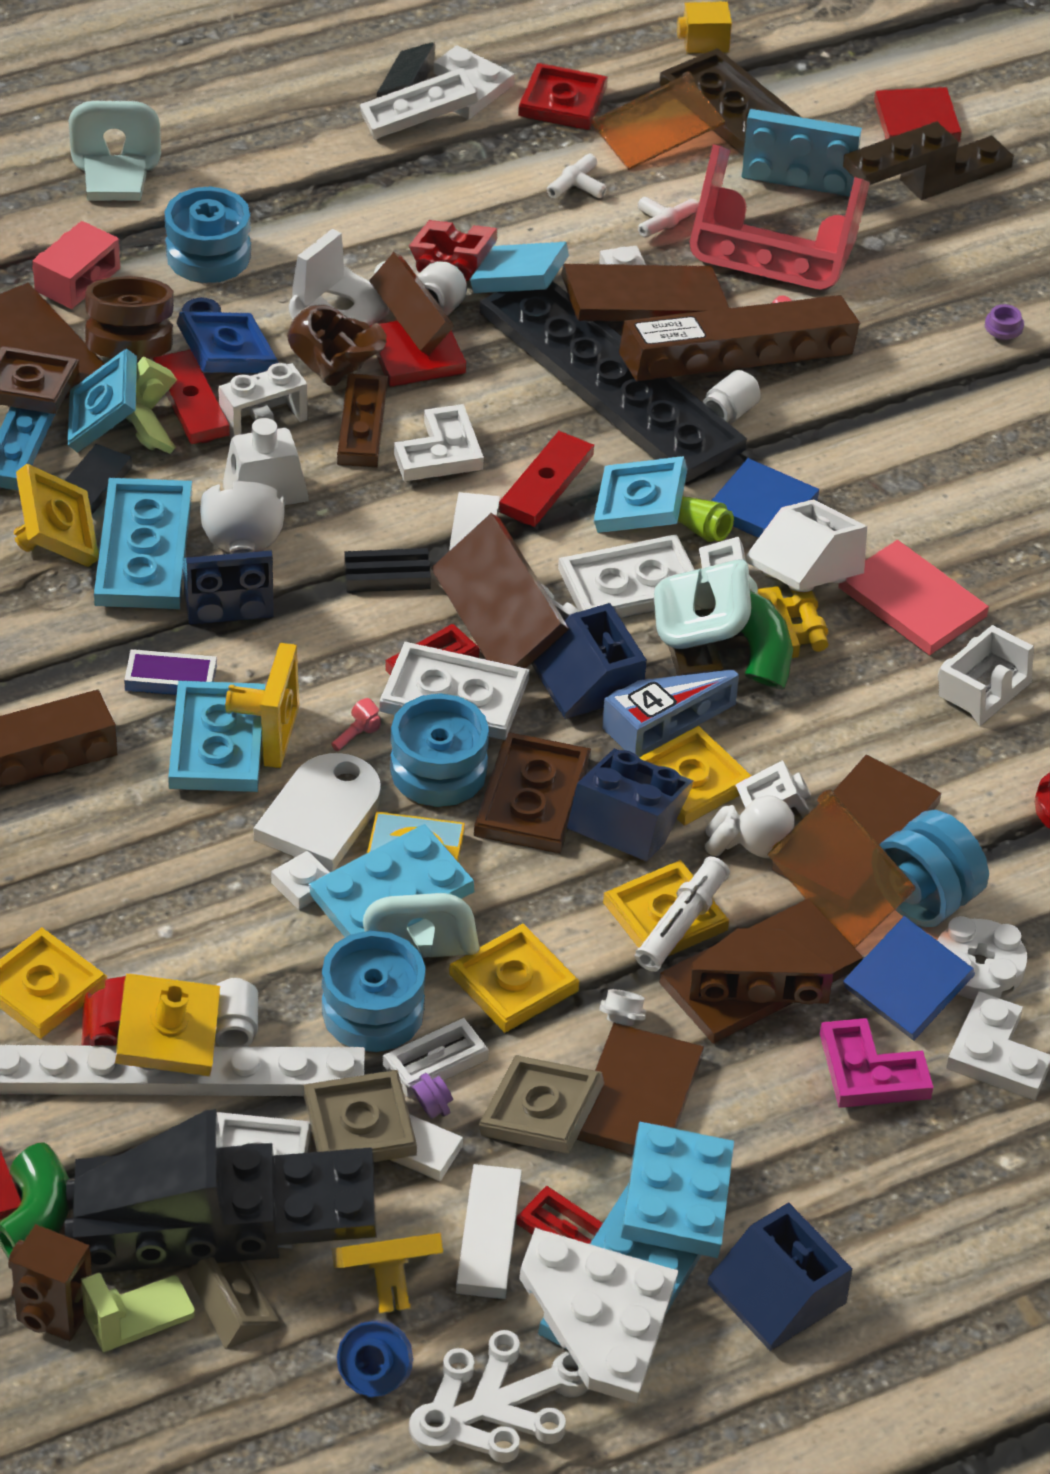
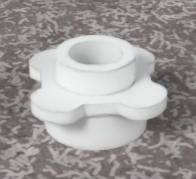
(623, 1007)

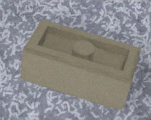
(233, 1300)

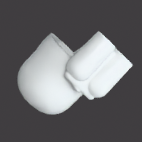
(756, 828)

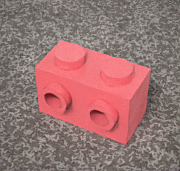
(74, 263)

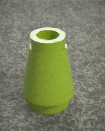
(706, 518)

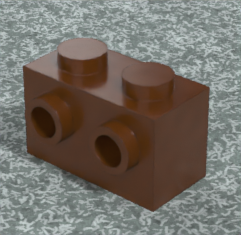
(48, 1282)

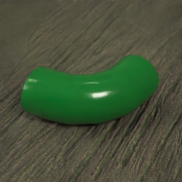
(768, 643)
(43, 1195)

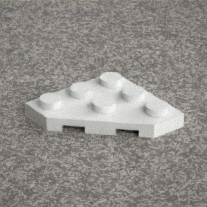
(599, 1308)

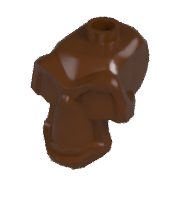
(332, 342)

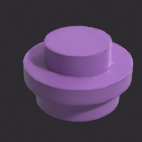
(1004, 322)
(433, 1095)

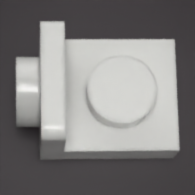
(776, 782)

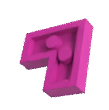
(868, 1078)

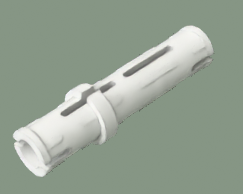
(691, 900)

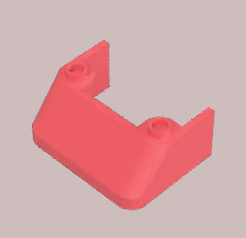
(725, 240)

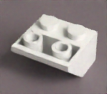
(810, 546)

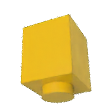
(705, 27)

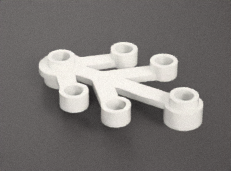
(493, 1403)

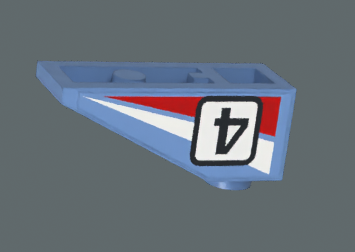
(666, 707)

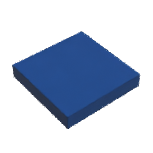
(226, 342)
(758, 494)
(909, 978)

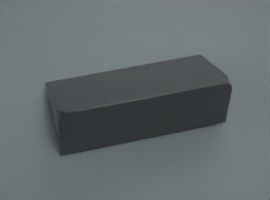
(409, 68)

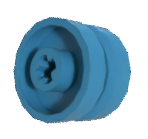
(208, 234)
(439, 749)
(941, 863)
(373, 990)

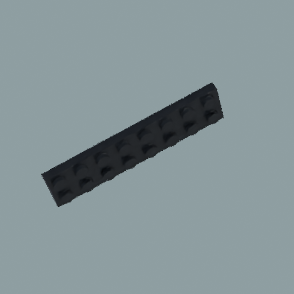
(587, 359)

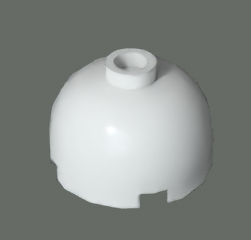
(242, 517)

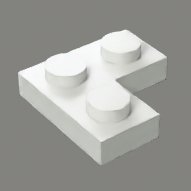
(487, 77)
(446, 451)
(990, 1056)

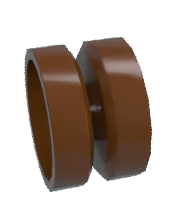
(129, 316)

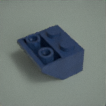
(228, 587)
(590, 661)
(628, 803)
(781, 1277)

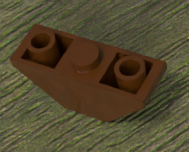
(761, 969)

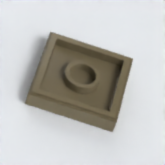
(541, 1104)
(361, 1114)

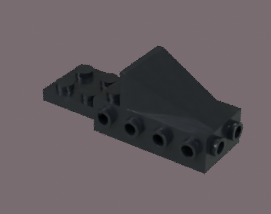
(196, 1200)

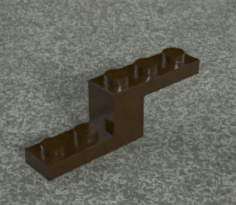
(928, 160)

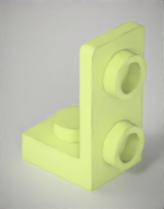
(151, 386)
(135, 1314)

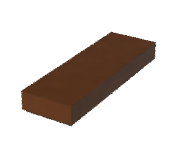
(411, 303)
(362, 420)

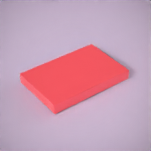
(914, 597)

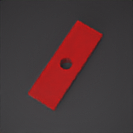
(193, 399)
(546, 478)

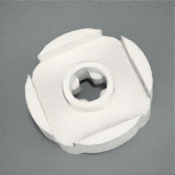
(993, 940)

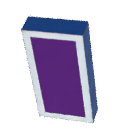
(162, 670)

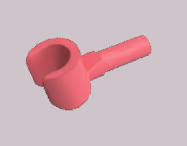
(366, 718)

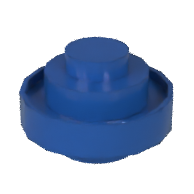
(375, 1358)

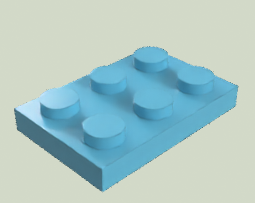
(799, 152)
(213, 746)
(401, 867)
(678, 1190)

